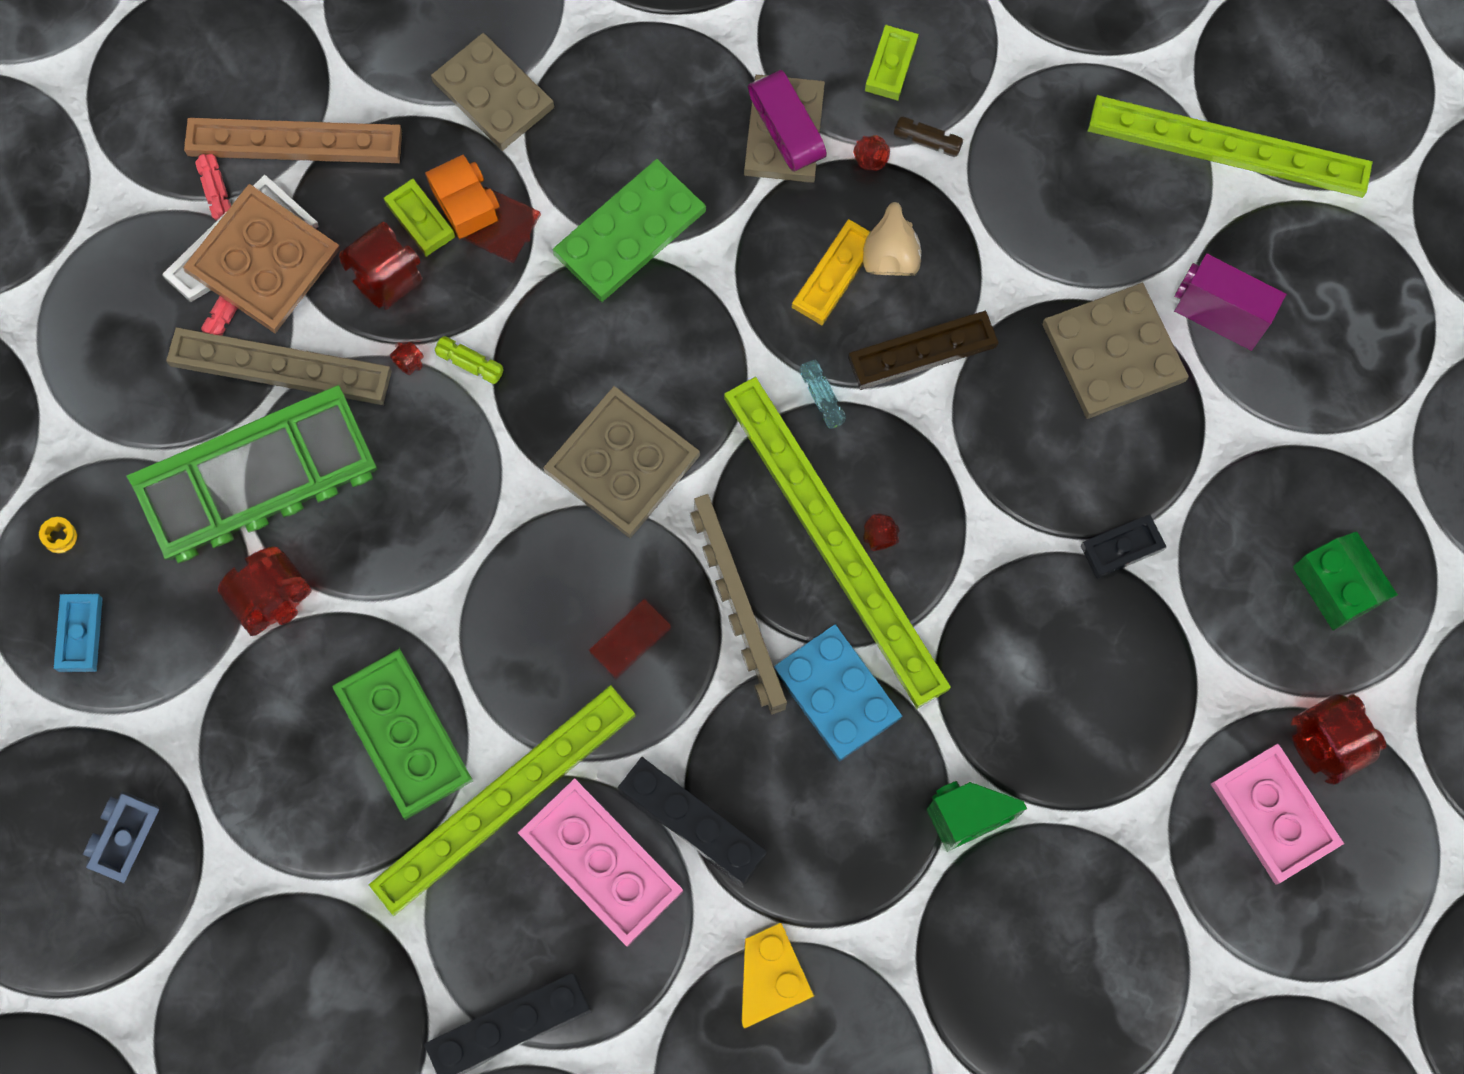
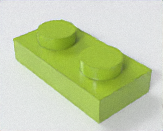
(891, 62)
(419, 217)

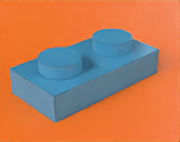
(78, 633)

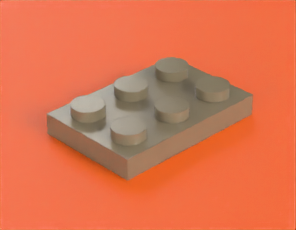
(492, 91)
(763, 155)

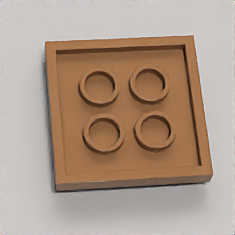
(261, 258)

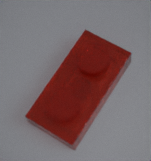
(630, 639)

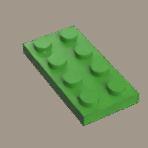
(629, 230)

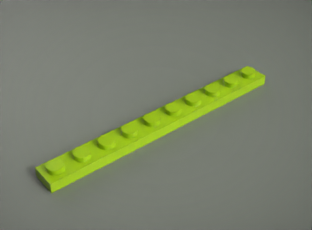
(837, 543)

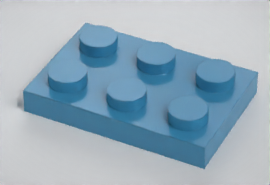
(837, 692)

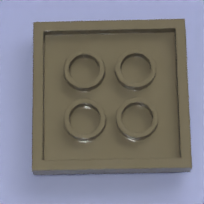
(1115, 350)
(622, 462)

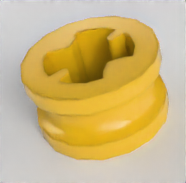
(56, 524)

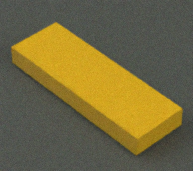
(832, 274)

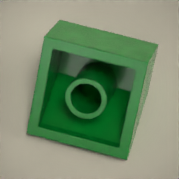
(1344, 580)
(970, 812)

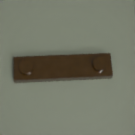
(923, 350)

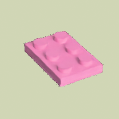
(1277, 814)

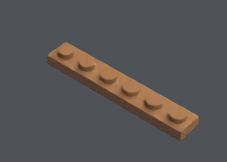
(293, 140)

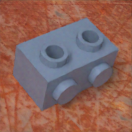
(122, 836)

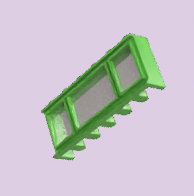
(253, 474)

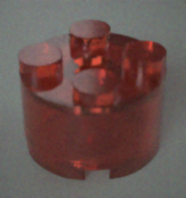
(382, 266)
(264, 590)
(1337, 737)

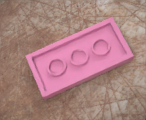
(600, 862)

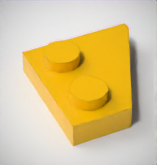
(771, 976)

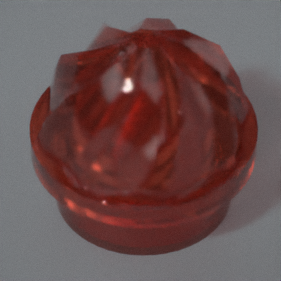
(871, 152)
(880, 532)

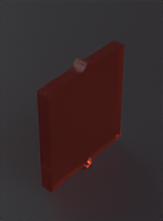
(511, 230)

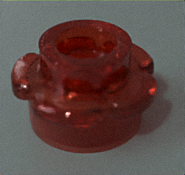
(407, 357)

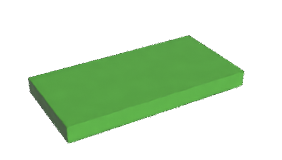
(402, 734)

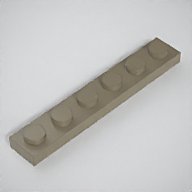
(278, 365)
(742, 620)

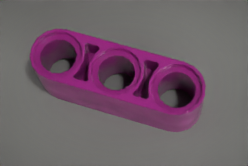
(787, 120)

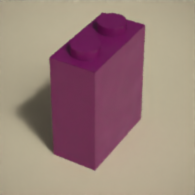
(1228, 301)

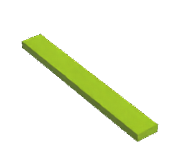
(1230, 146)
(501, 800)

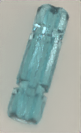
(822, 394)

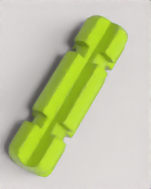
(469, 360)

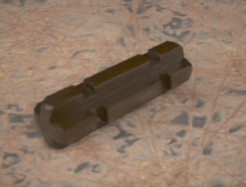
(928, 136)

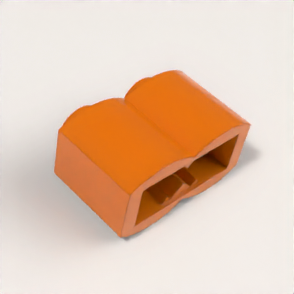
(462, 196)

